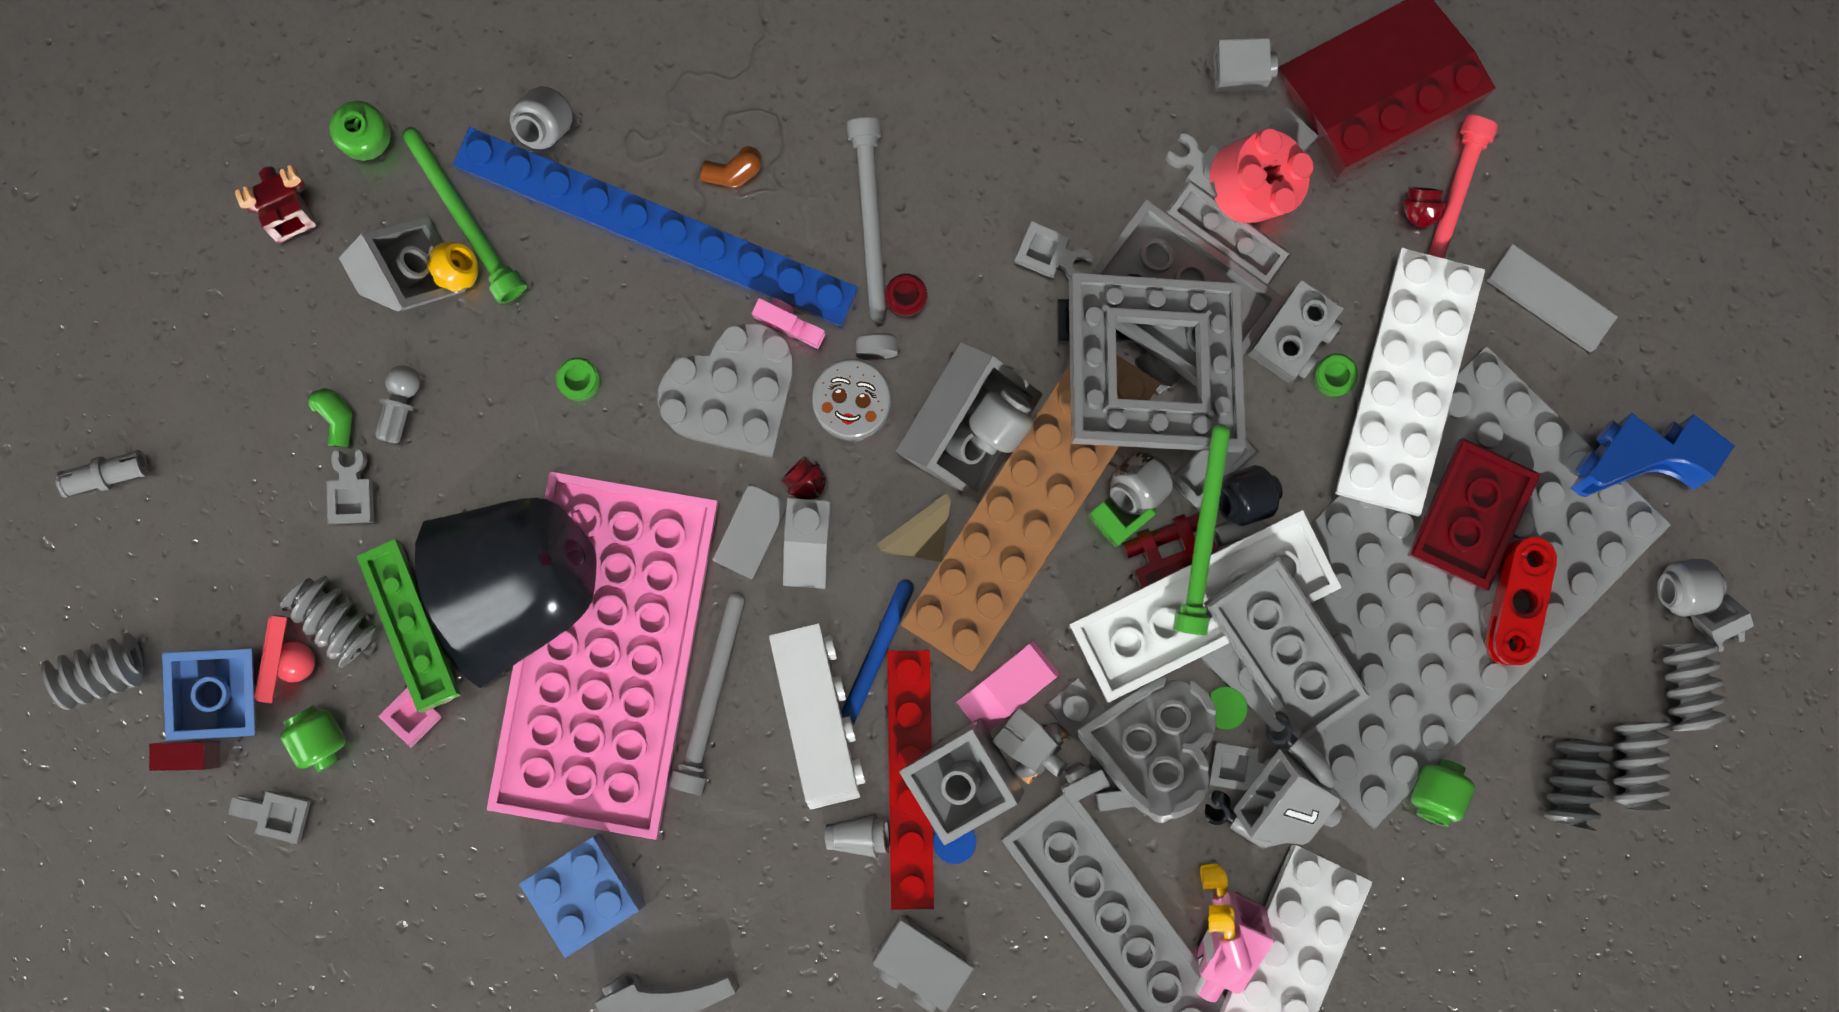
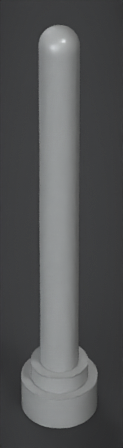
(864, 136)
(689, 775)

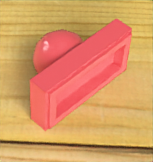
(288, 660)

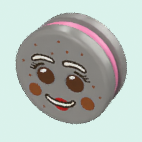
(851, 399)

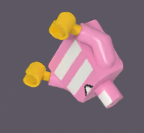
(1235, 938)

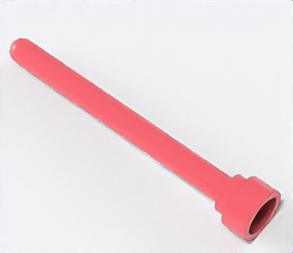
(1476, 133)

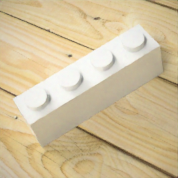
(815, 716)

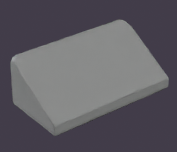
(750, 531)

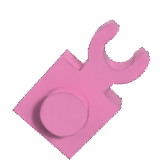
(780, 317)
(406, 721)

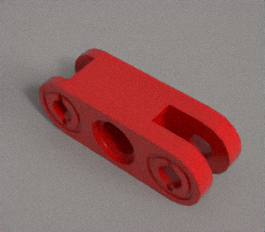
(1537, 584)

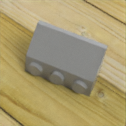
(941, 432)

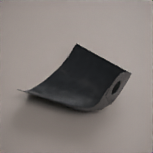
(491, 592)

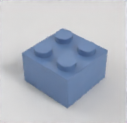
(582, 895)

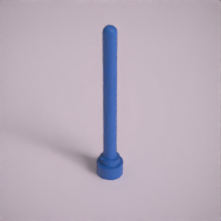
(877, 650)

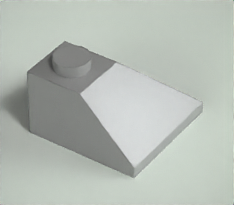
(392, 265)

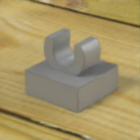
(1726, 622)

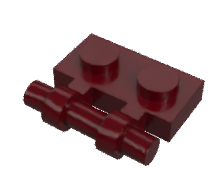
(1149, 541)

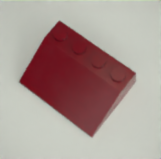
(1385, 82)

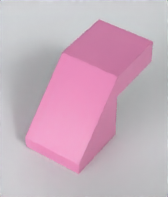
(1009, 687)

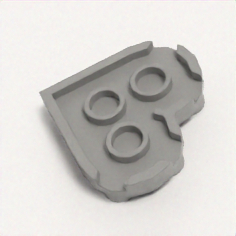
(733, 394)
(1156, 746)

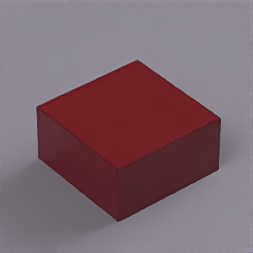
(184, 755)

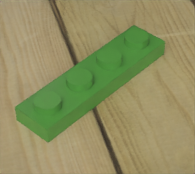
(407, 626)

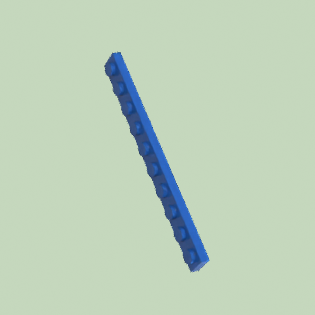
(655, 227)

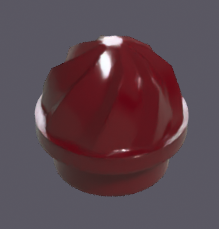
(1423, 205)
(805, 479)

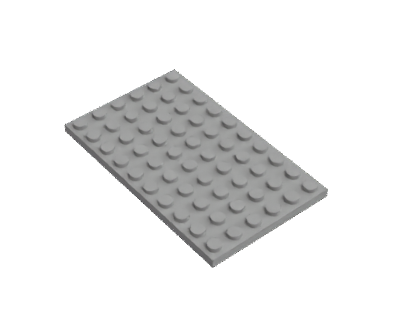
(1423, 632)

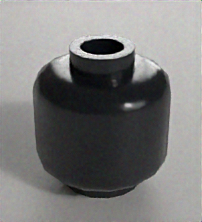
(1249, 495)

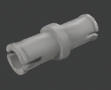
(101, 473)

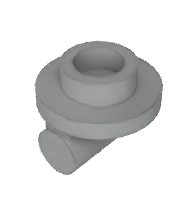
(1158, 371)

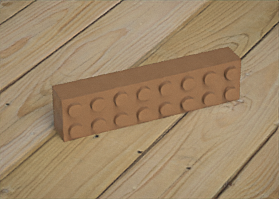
(1015, 527)

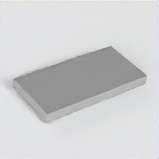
(1287, 648)

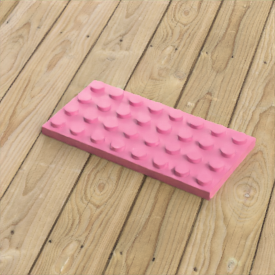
(603, 701)

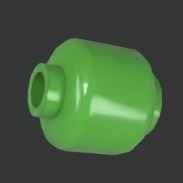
(360, 130)
(313, 738)
(1442, 793)

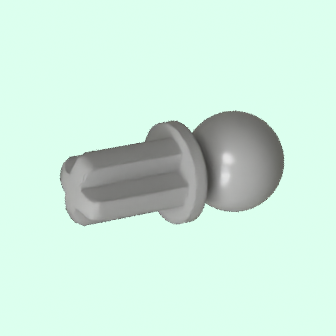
(402, 384)

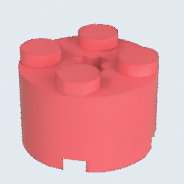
(1260, 176)

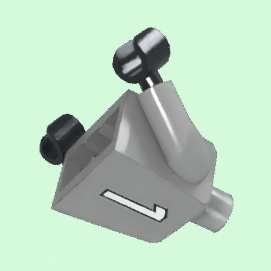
(1287, 798)

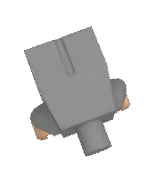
(1032, 746)

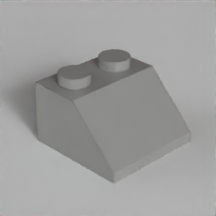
(962, 782)

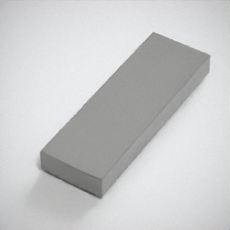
(1235, 240)
(1551, 298)

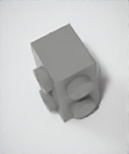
(1296, 332)
(922, 966)

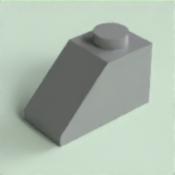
(806, 543)

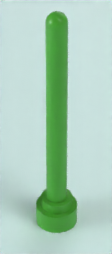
(504, 281)
(1192, 615)

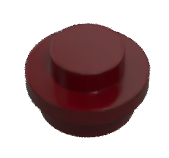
(906, 294)

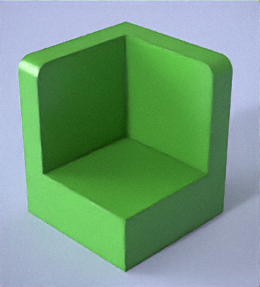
(1116, 524)

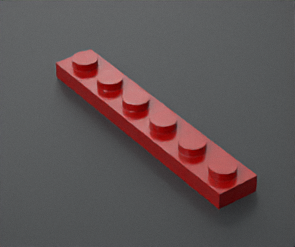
(908, 739)

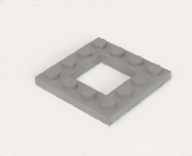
(1210, 307)

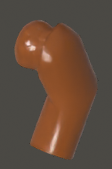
(736, 171)

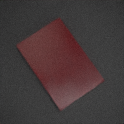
(1474, 514)

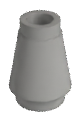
(859, 836)

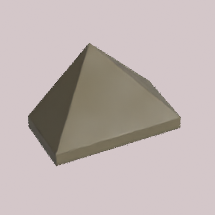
(922, 535)

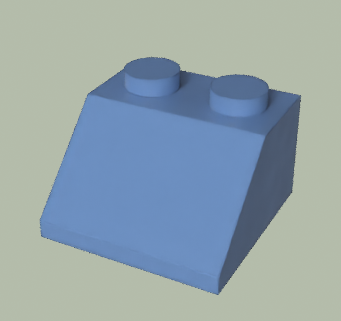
(209, 694)

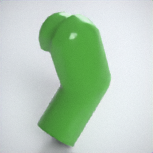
(336, 412)

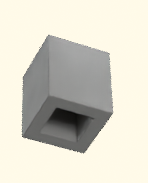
(1244, 65)

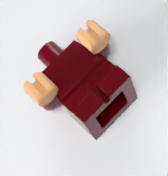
(278, 203)

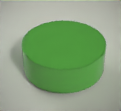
(1336, 375)
(578, 379)
(1230, 707)

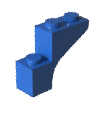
(1631, 448)

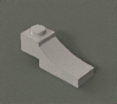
(635, 997)

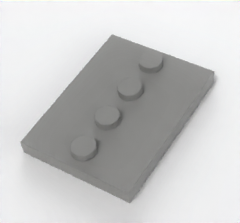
(1163, 248)

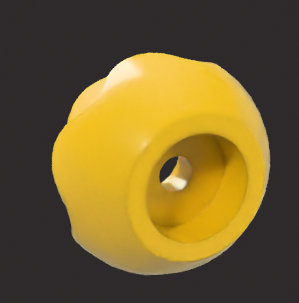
(453, 266)

